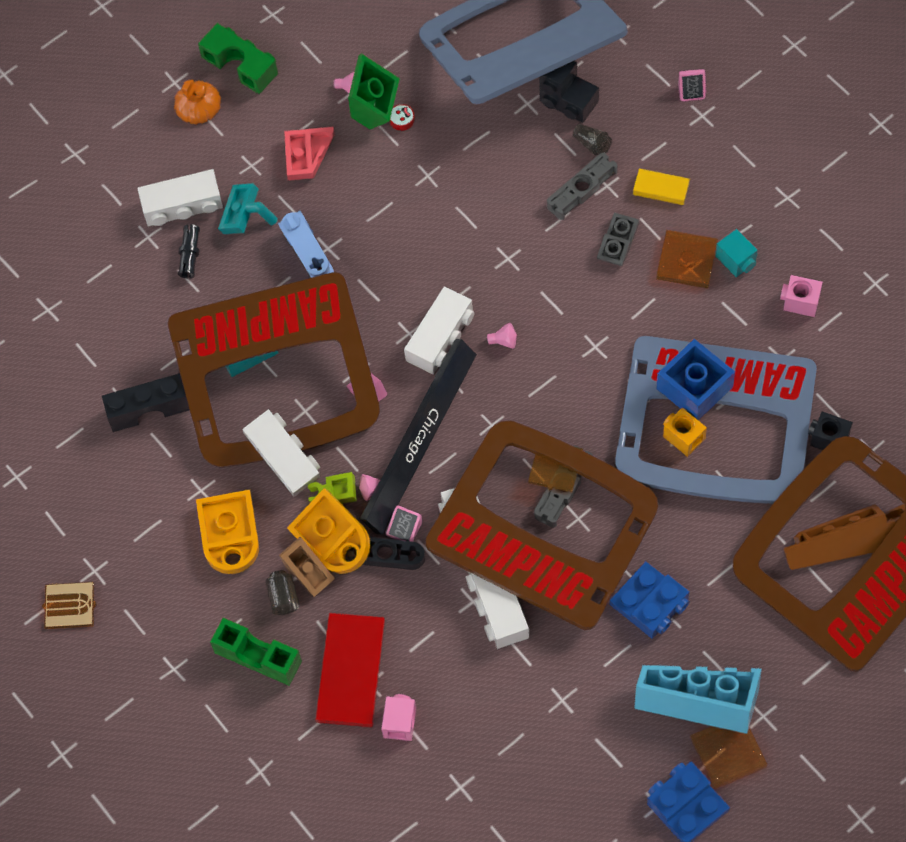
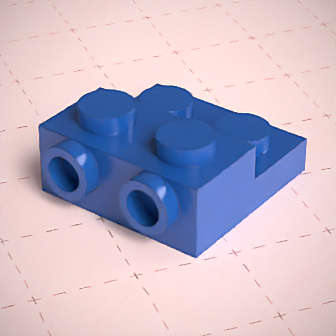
(650, 600)
(686, 802)

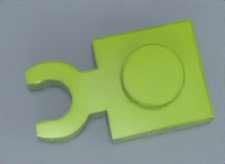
(341, 486)

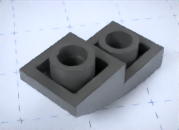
(618, 239)

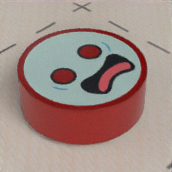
(402, 117)

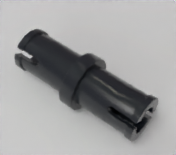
(188, 251)

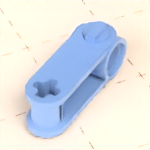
(304, 243)

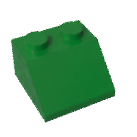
(372, 93)

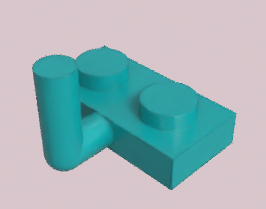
(240, 206)

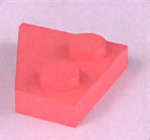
(306, 151)

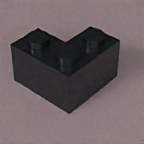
(568, 92)

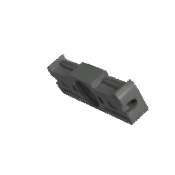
(568, 196)
(554, 502)

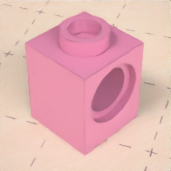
(807, 287)
(399, 717)

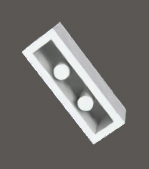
(180, 198)
(439, 330)
(282, 452)

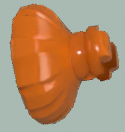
(197, 102)

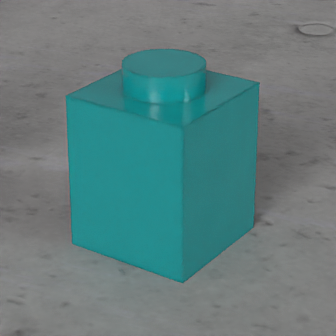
(736, 253)

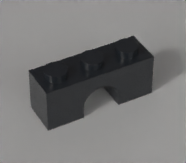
(129, 404)

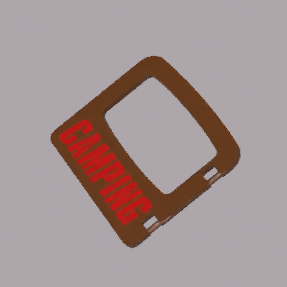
(265, 323)
(522, 562)
(873, 601)

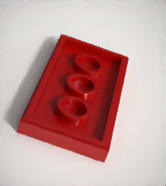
(350, 670)

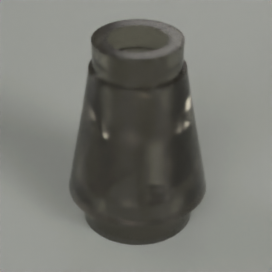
(593, 139)

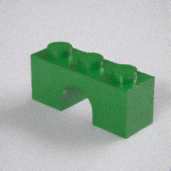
(224, 45)
(241, 647)

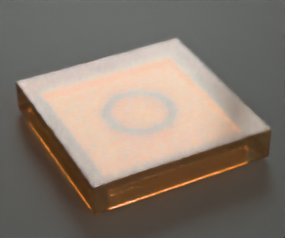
(687, 259)
(727, 754)

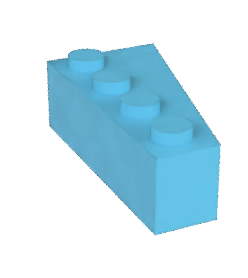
(699, 695)

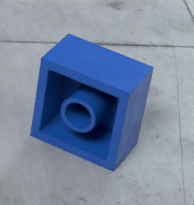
(695, 379)

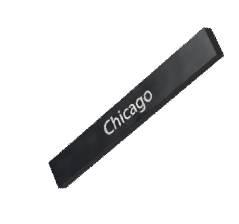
(418, 436)

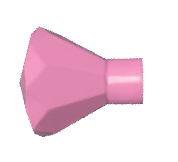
(344, 83)
(505, 336)
(367, 486)

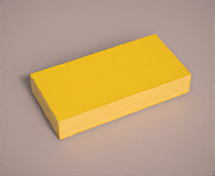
(661, 186)

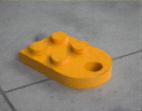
(228, 528)
(331, 532)

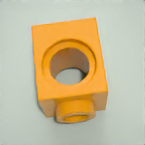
(687, 441)

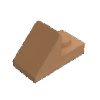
(306, 567)

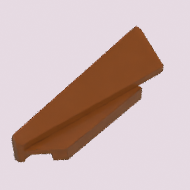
(842, 537)

